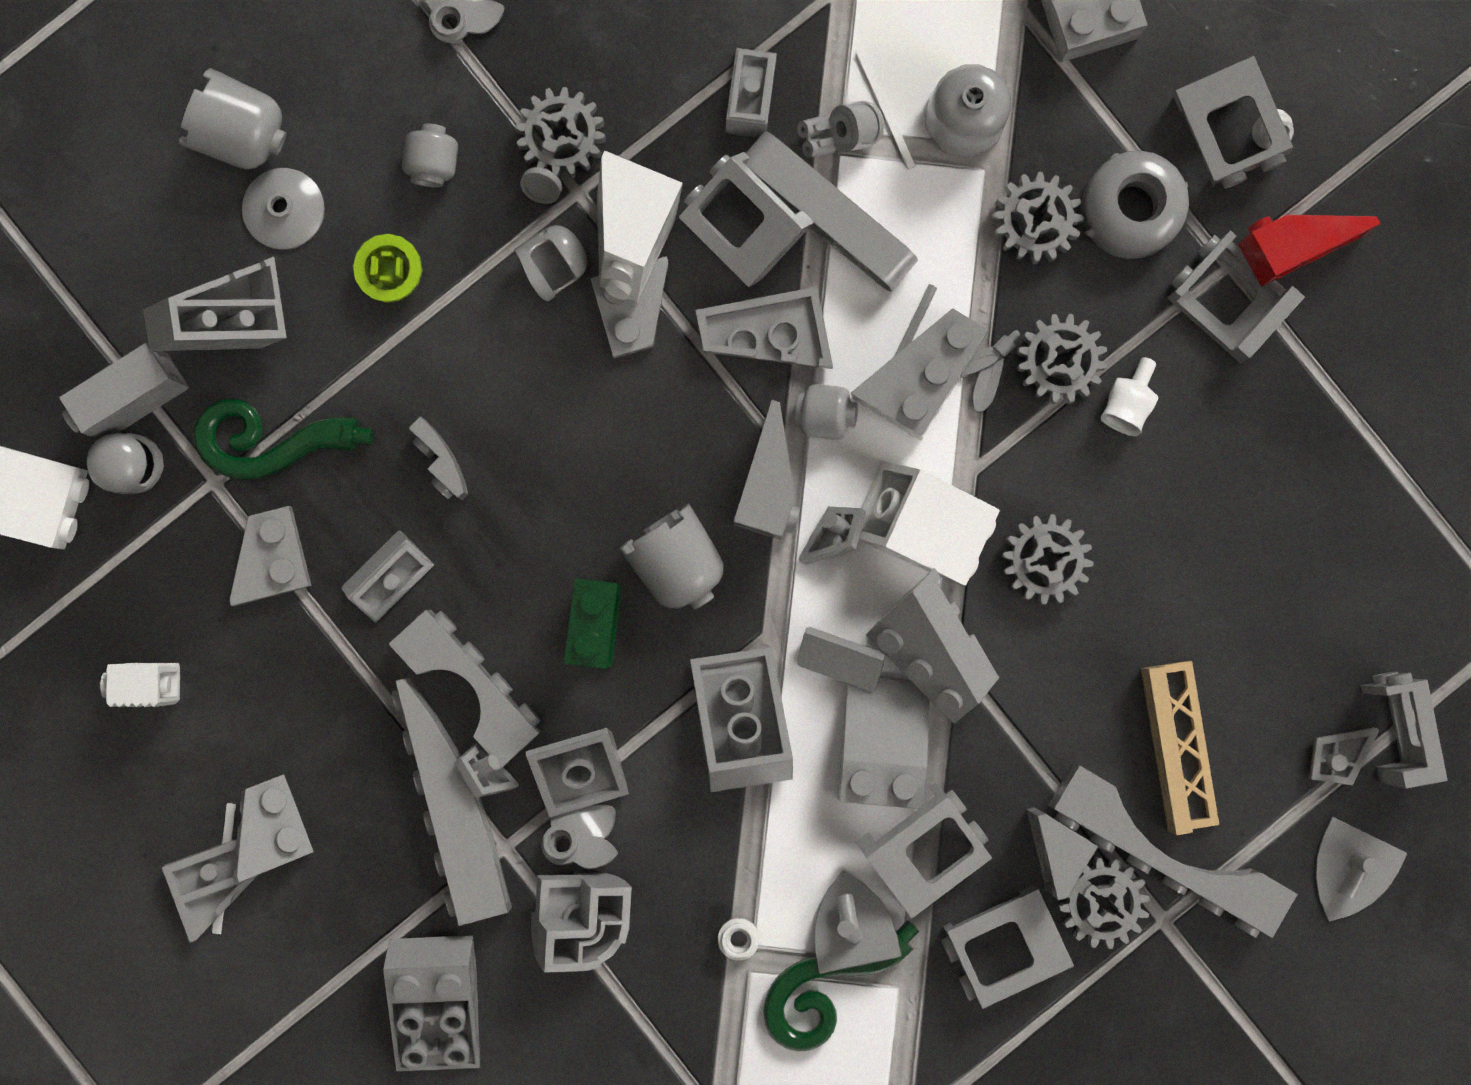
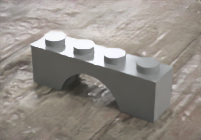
(431, 646)

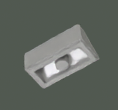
(387, 576)
(840, 659)

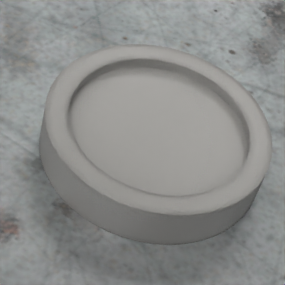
(541, 185)

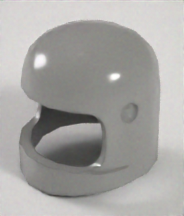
(552, 260)
(120, 462)

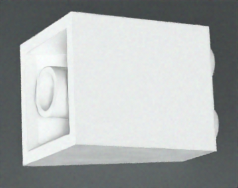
(633, 223)
(39, 498)
(926, 522)

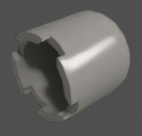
(232, 122)
(962, 126)
(676, 560)

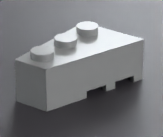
(222, 314)
(923, 374)
(934, 648)

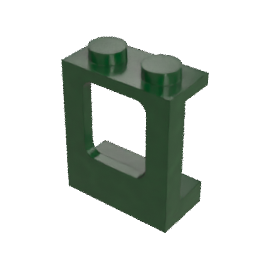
(593, 623)

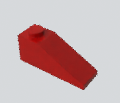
(1297, 240)

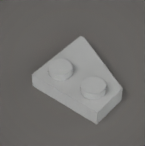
(633, 324)
(269, 558)
(269, 829)
(204, 886)

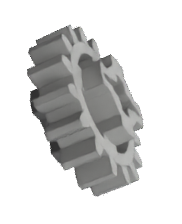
(567, 117)
(1023, 211)
(1071, 372)
(1053, 578)
(1114, 889)

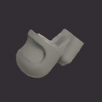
(847, 128)

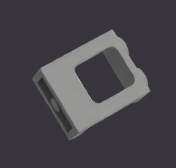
(1219, 90)
(767, 243)
(1259, 318)
(1420, 761)
(899, 873)
(1038, 931)

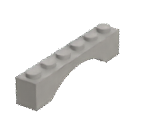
(1244, 893)

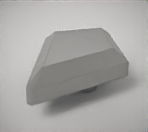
(835, 534)
(1341, 755)
(483, 772)

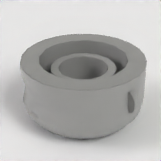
(1108, 224)

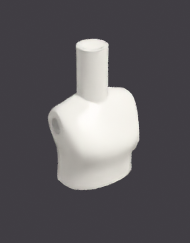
(1131, 400)

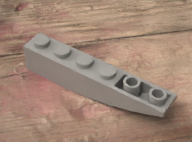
(454, 815)

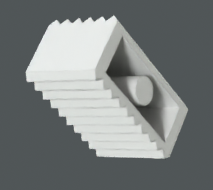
(141, 684)

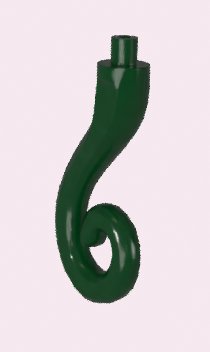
(326, 433)
(808, 970)

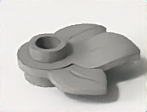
(472, 17)
(587, 835)

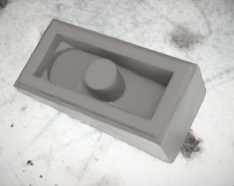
(750, 93)

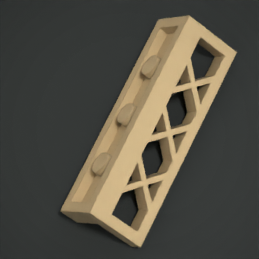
(1167, 752)

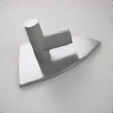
(1353, 869)
(853, 927)

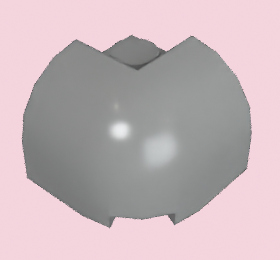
(579, 920)

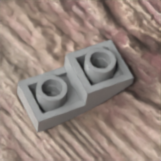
(446, 470)

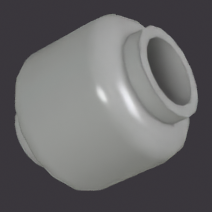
(429, 156)
(826, 411)

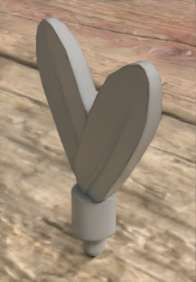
(990, 364)

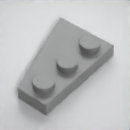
(769, 328)

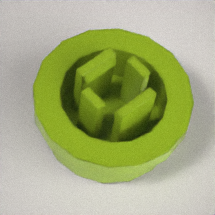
(387, 268)

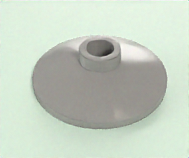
(297, 222)

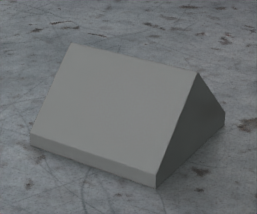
(578, 772)
(1060, 853)

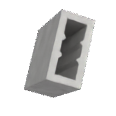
(123, 393)

